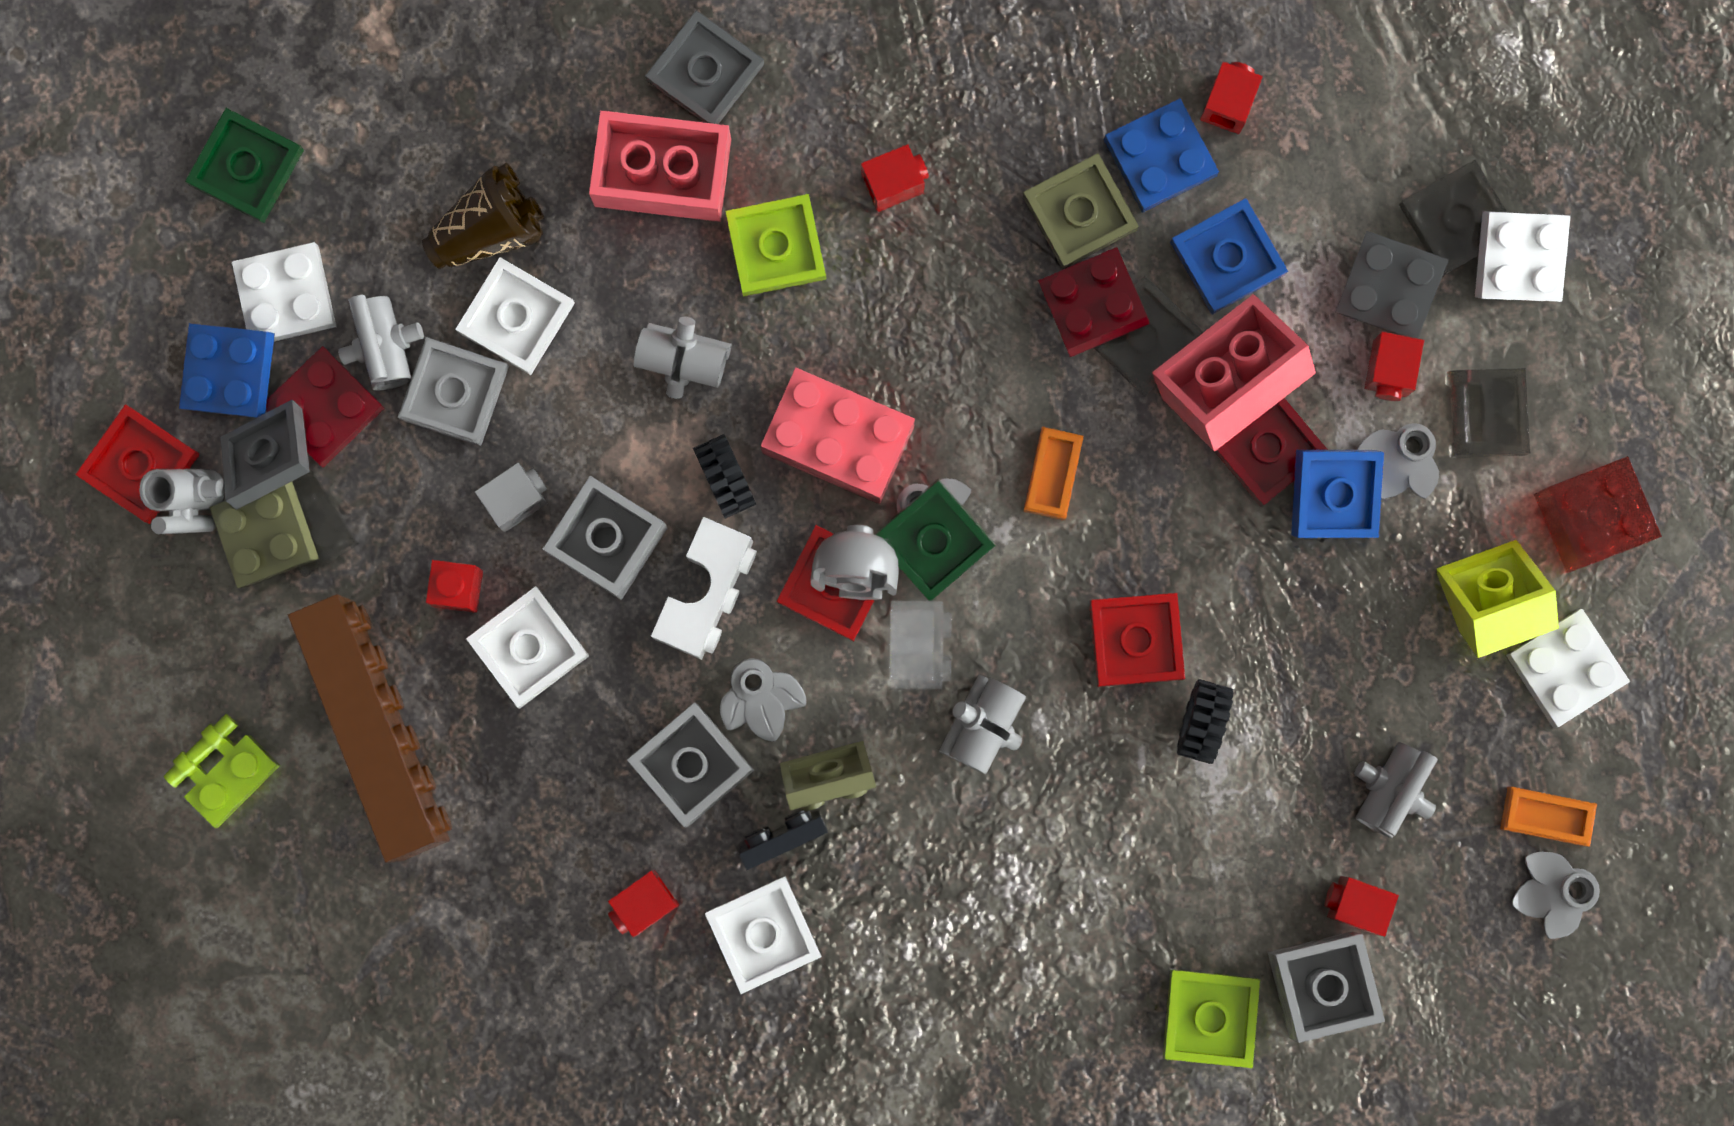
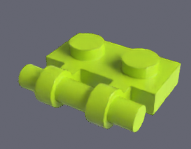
(230, 780)

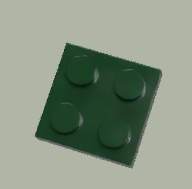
(244, 165)
(935, 540)

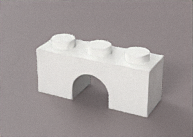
(693, 625)

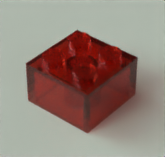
(1597, 514)

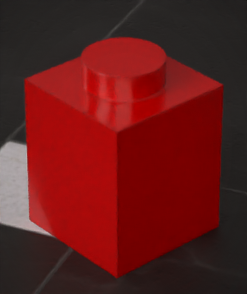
(1231, 96)
(894, 177)
(1394, 366)
(454, 586)
(641, 904)
(1360, 905)

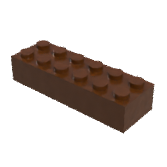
(370, 728)

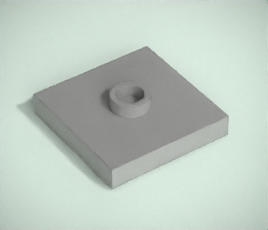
(453, 391)

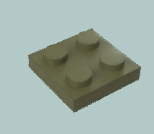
(1080, 211)
(264, 536)
(827, 776)

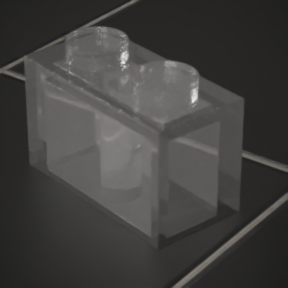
(917, 646)

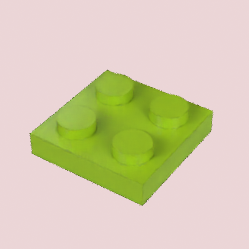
(776, 245)
(1211, 1018)

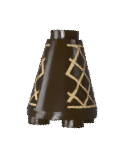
(485, 221)

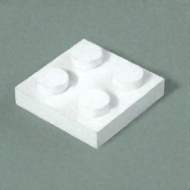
(1522, 256)
(285, 292)
(515, 316)
(527, 647)
(1568, 668)
(763, 935)

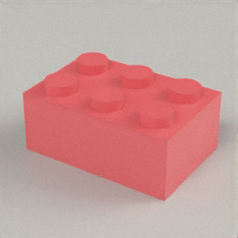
(660, 166)
(1234, 372)
(837, 435)

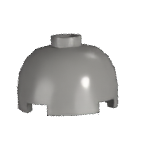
(856, 564)

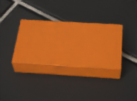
(1053, 473)
(1548, 816)

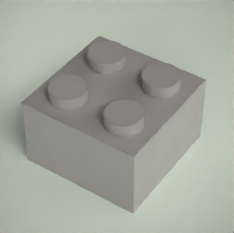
(605, 537)
(690, 765)
(1326, 986)

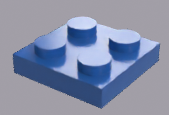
(1161, 155)
(1228, 256)
(226, 370)
(1337, 493)

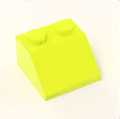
(1499, 598)

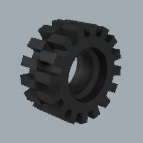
(724, 476)
(1205, 721)

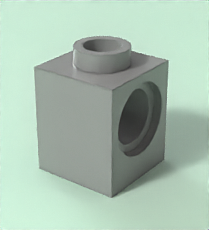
(513, 496)

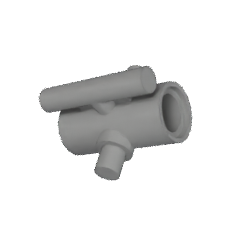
(380, 342)
(681, 355)
(182, 494)
(983, 724)
(1395, 789)

